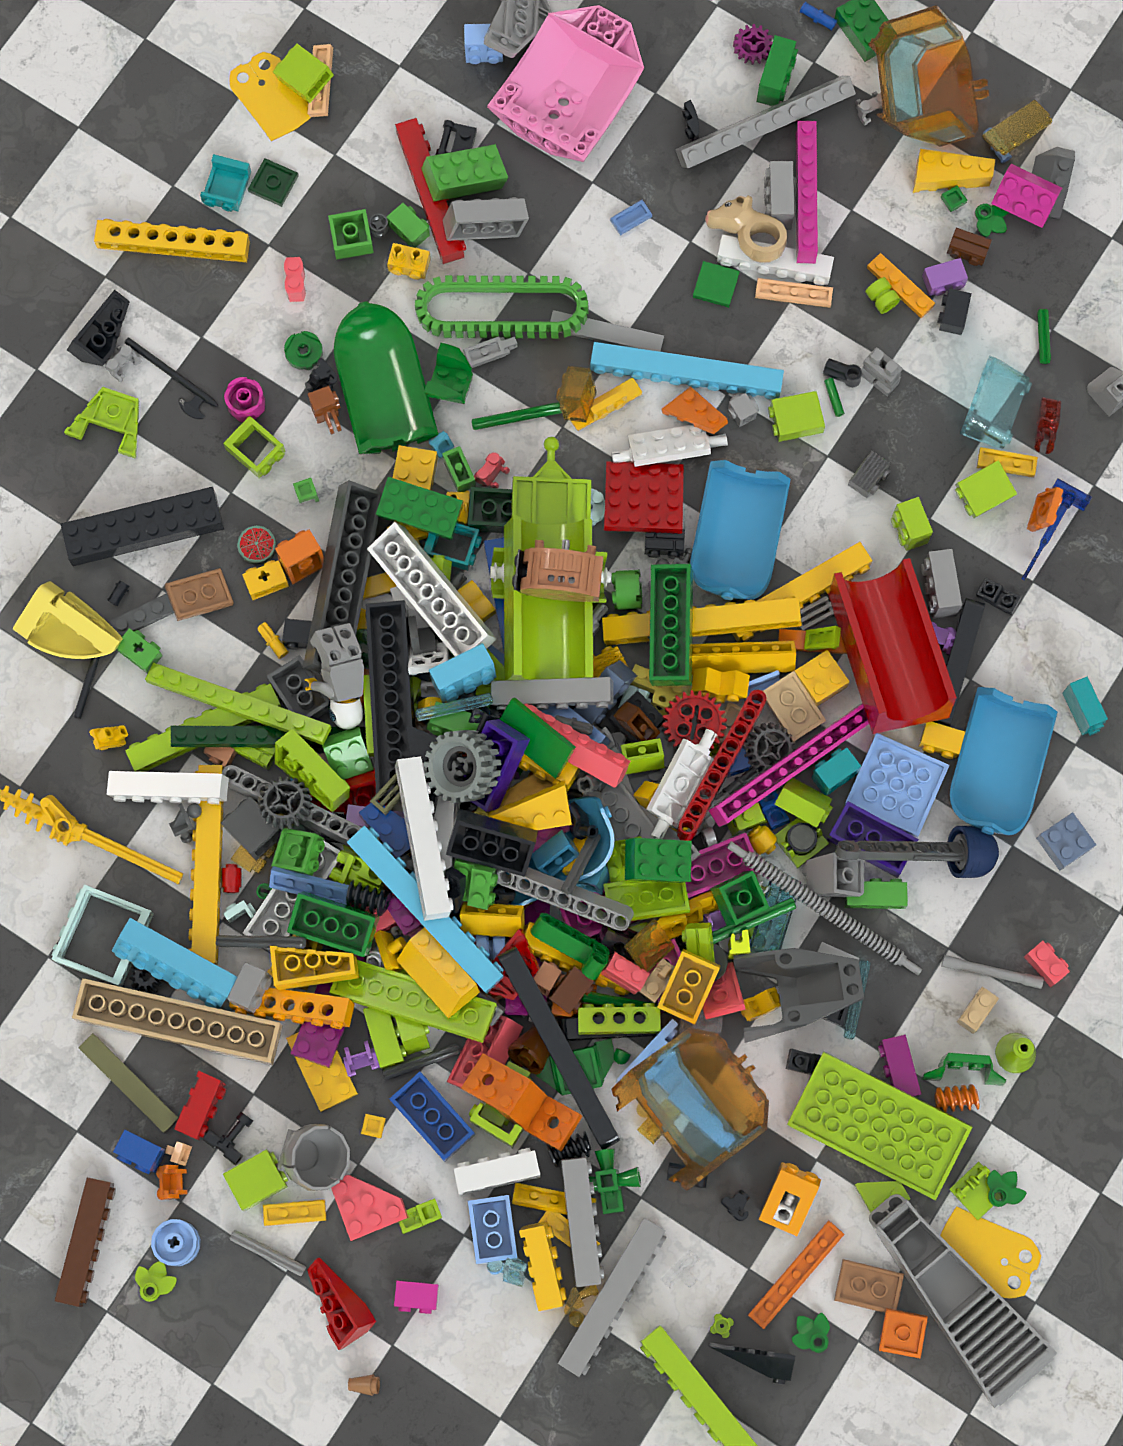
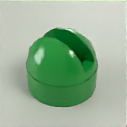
(262, 895)
(621, 1056)

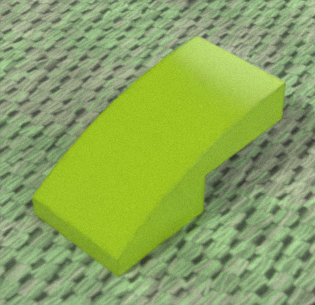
(420, 1216)

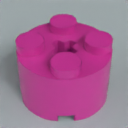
(240, 389)

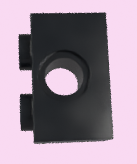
(610, 937)

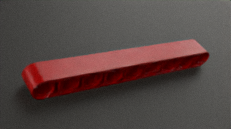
(720, 773)

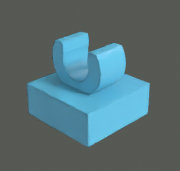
(441, 443)

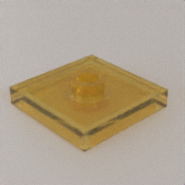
(649, 946)

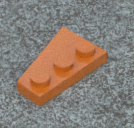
(696, 410)

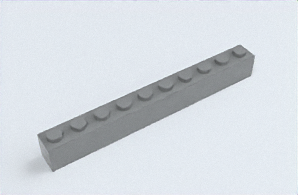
(765, 121)

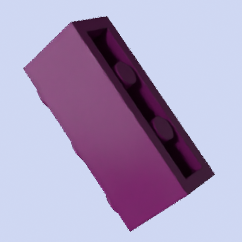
(899, 1064)

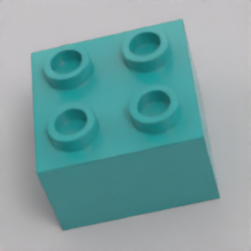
(836, 771)

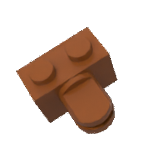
(325, 407)

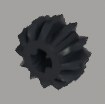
(141, 983)

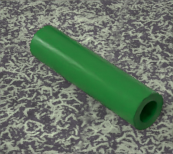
(834, 397)

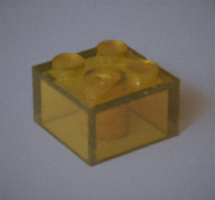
(576, 394)

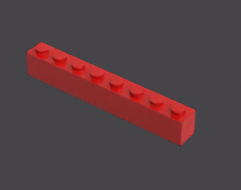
(415, 151)

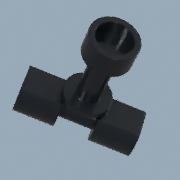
(225, 1143)

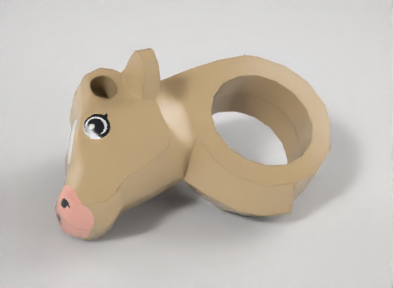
(740, 218)

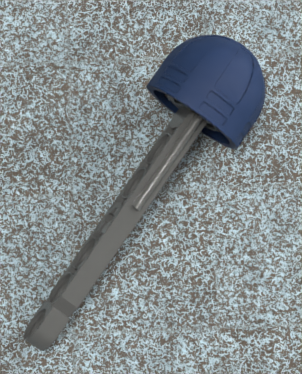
(966, 851)

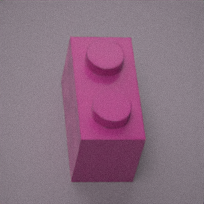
(416, 1295)

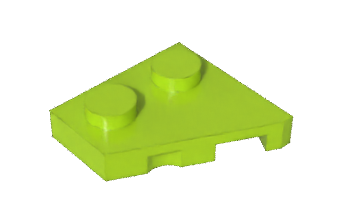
(877, 1192)

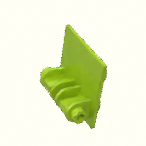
(973, 1190)

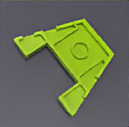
(111, 411)

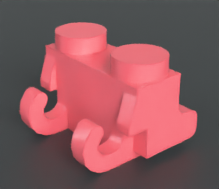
(489, 471)

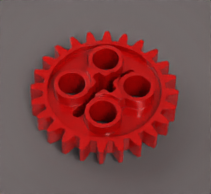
(677, 719)

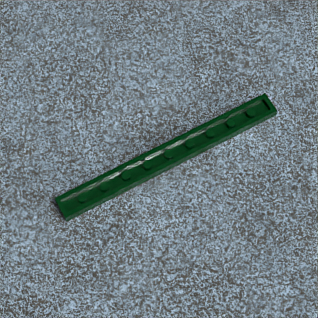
(235, 736)

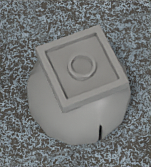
(315, 1156)

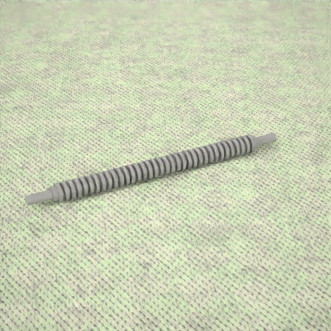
(824, 908)

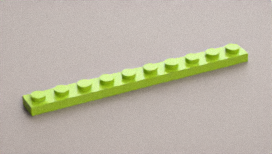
(237, 703)

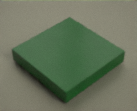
(716, 284)

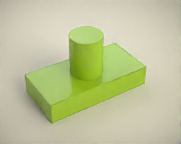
(822, 638)

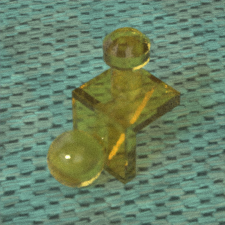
(575, 1302)

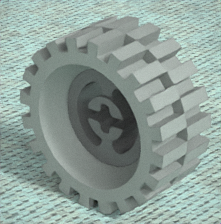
(447, 768)

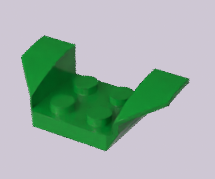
(451, 375)
(594, 1061)
(972, 1061)

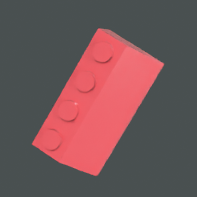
(495, 1046)

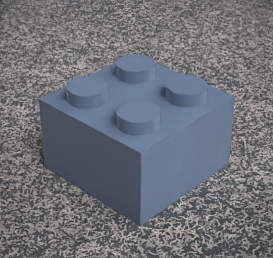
(1066, 841)

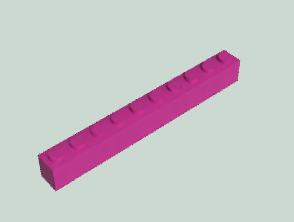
(789, 766)

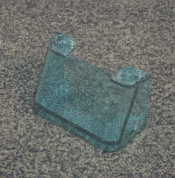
(995, 404)

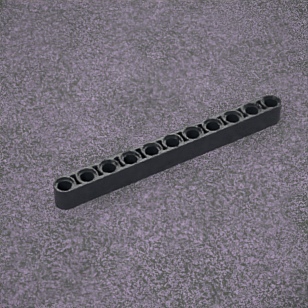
(558, 1048)

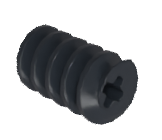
(367, 899)
(572, 1148)

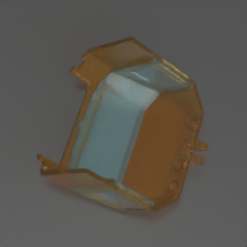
(927, 78)
(698, 1101)

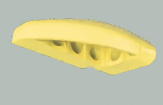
(65, 625)

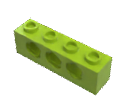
(587, 1026)

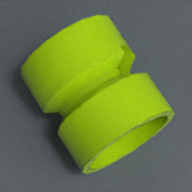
(883, 295)

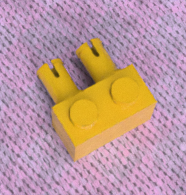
(408, 261)

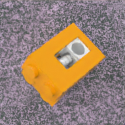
(796, 1184)

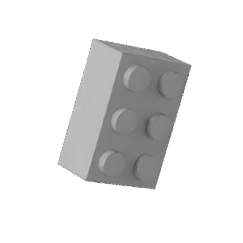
(780, 192)
(942, 583)

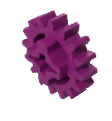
(744, 40)

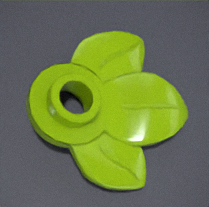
(156, 1278)

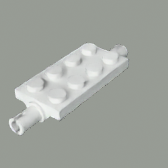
(668, 445)
(680, 783)

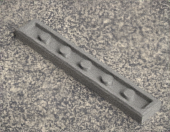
(613, 333)

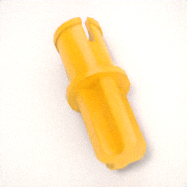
(272, 640)

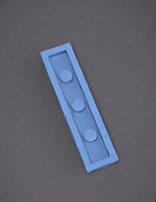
(297, 882)

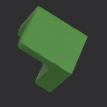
(305, 490)

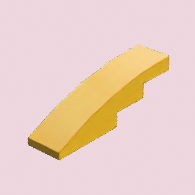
(698, 905)

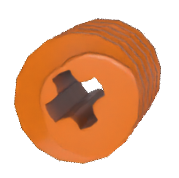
(956, 1098)

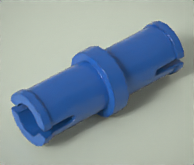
(818, 16)

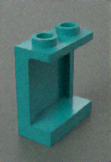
(226, 183)

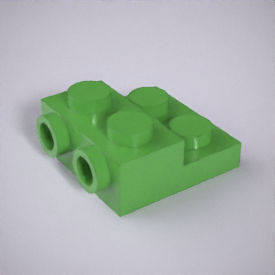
(298, 851)
(479, 883)

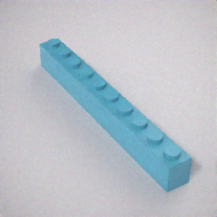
(686, 370)
(444, 930)

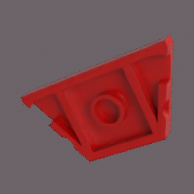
(505, 986)

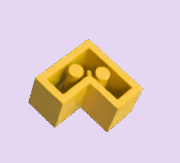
(721, 685)

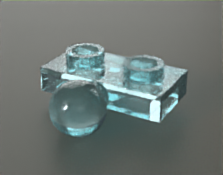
(513, 1270)

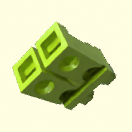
(355, 870)

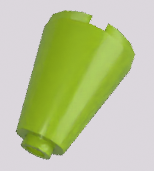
(1015, 1053)

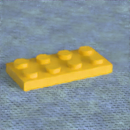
(326, 1084)

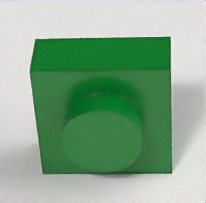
(954, 198)

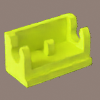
(739, 946)

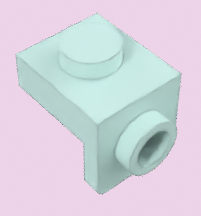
(236, 910)

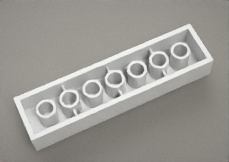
(430, 591)

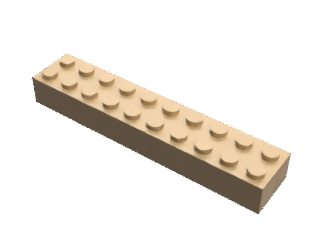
(177, 1021)

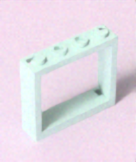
(75, 915)

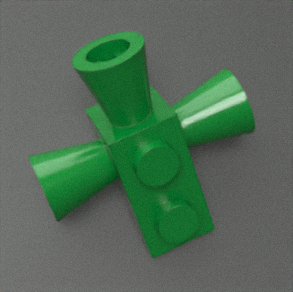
(609, 1181)

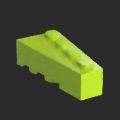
(303, 763)
(412, 1033)

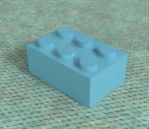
(463, 673)

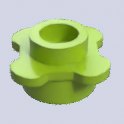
(727, 1322)

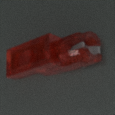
(1047, 425)

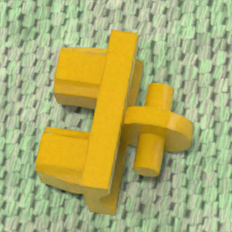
(109, 737)

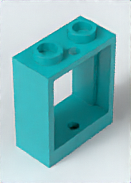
(462, 530)

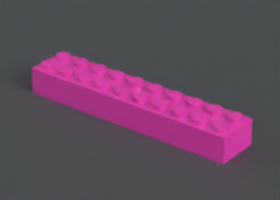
(708, 870)

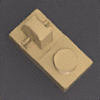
(657, 981)

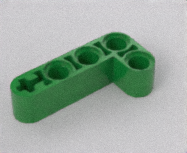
(572, 943)

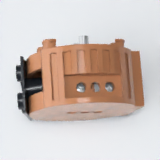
(558, 573)

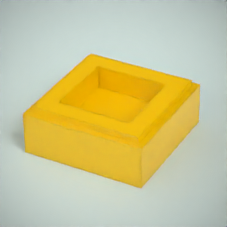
(373, 1126)

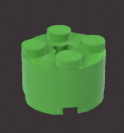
(628, 589)

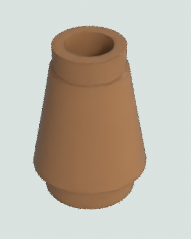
(365, 1384)

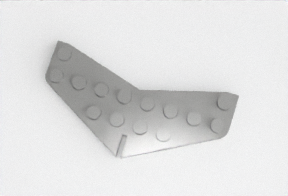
(516, 25)
(628, 816)

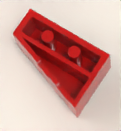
(200, 1106)

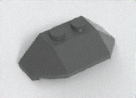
(1057, 168)

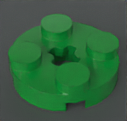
(301, 340)

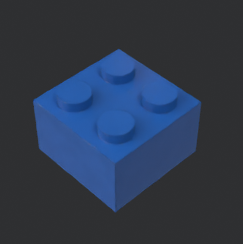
(139, 1151)

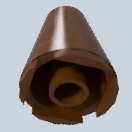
(529, 1051)

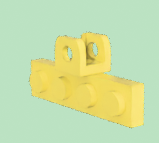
(662, 694)

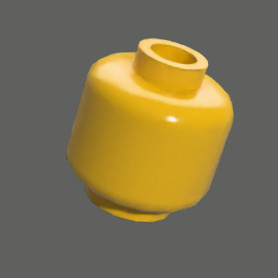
(762, 839)

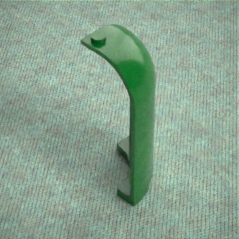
(382, 380)

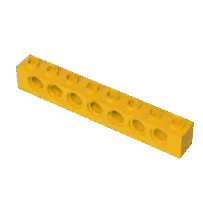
(161, 245)

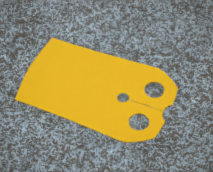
(273, 104)
(983, 1247)

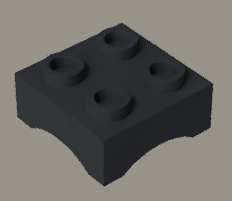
(649, 710)

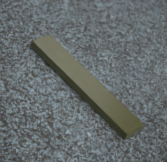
(128, 1083)

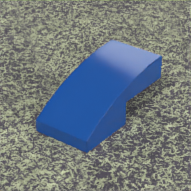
(774, 815)

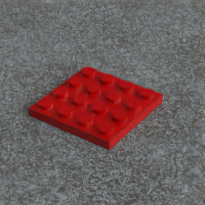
(644, 497)

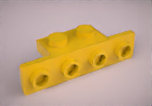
(610, 401)

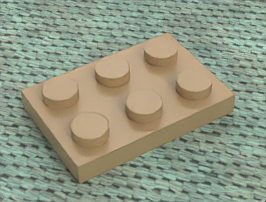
(793, 706)

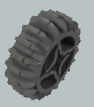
(759, 736)
(292, 798)

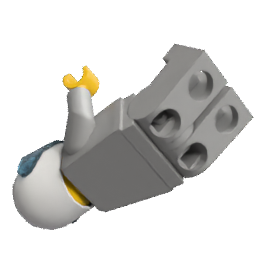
(341, 674)

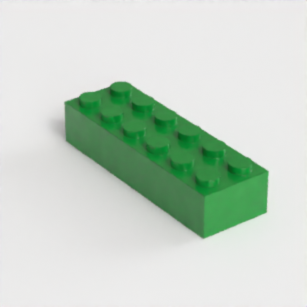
(671, 625)

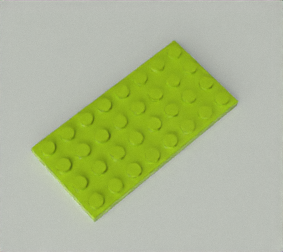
(879, 1125)

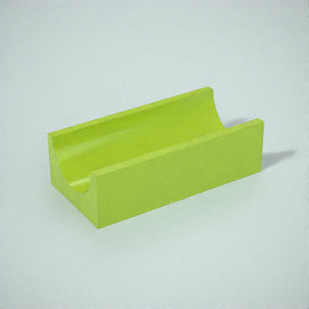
(544, 634)

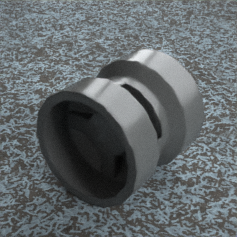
(376, 222)

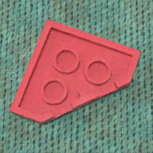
(366, 1207)

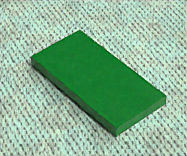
(546, 745)

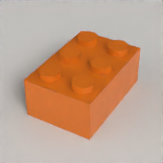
(300, 556)

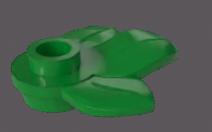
(992, 222)
(1006, 1187)
(810, 1330)

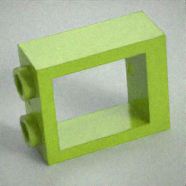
(241, 435)

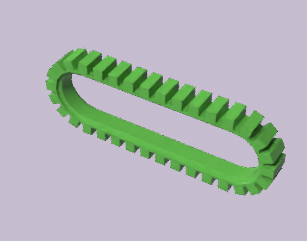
(508, 286)

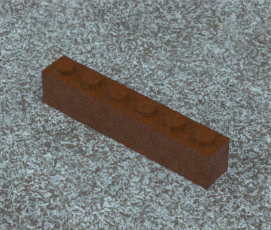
(84, 1242)

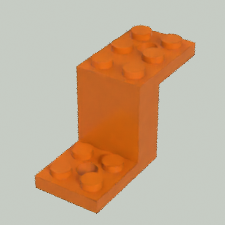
(521, 1102)

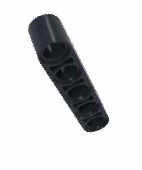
(570, 1029)

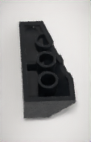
(99, 336)

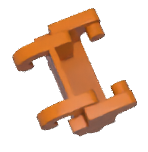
(170, 1182)

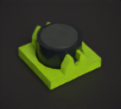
(801, 840)

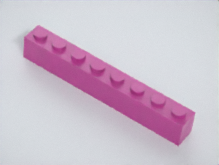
(806, 192)

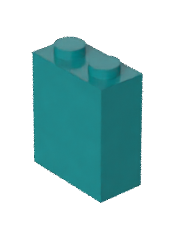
(1085, 706)

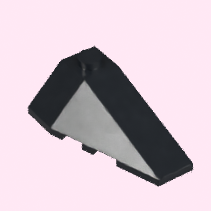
(767, 1363)

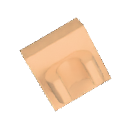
(179, 1153)

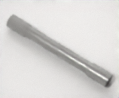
(960, 964)

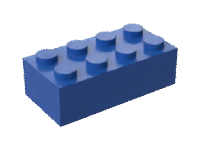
(432, 1116)

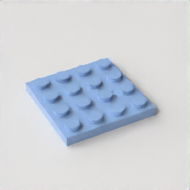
(897, 784)

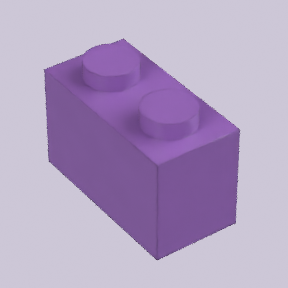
(945, 276)

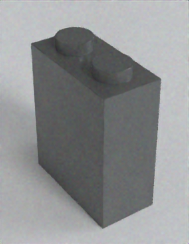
(251, 829)

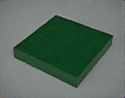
(273, 182)

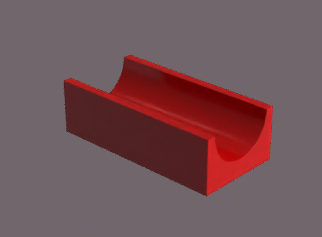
(892, 649)

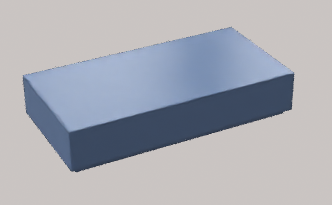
(631, 217)

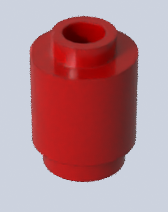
(231, 878)

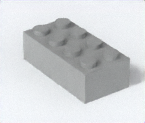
(485, 219)

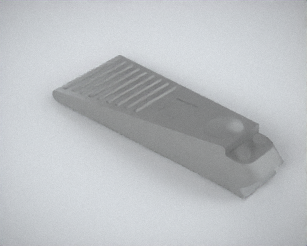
(978, 1323)

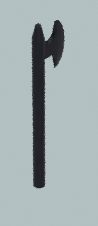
(190, 408)

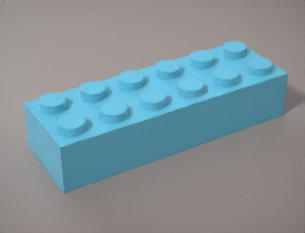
(174, 964)

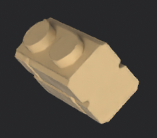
(977, 1010)

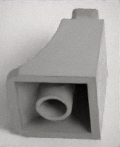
(1108, 390)
(834, 876)

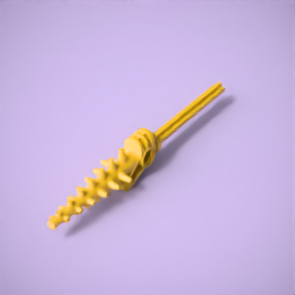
(53, 813)

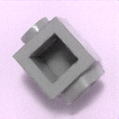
(742, 409)

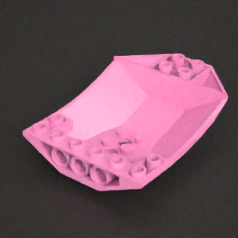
(575, 57)

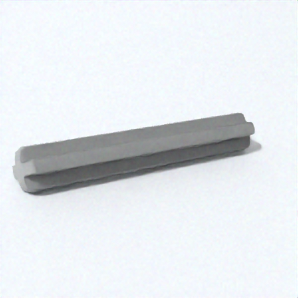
(267, 1253)

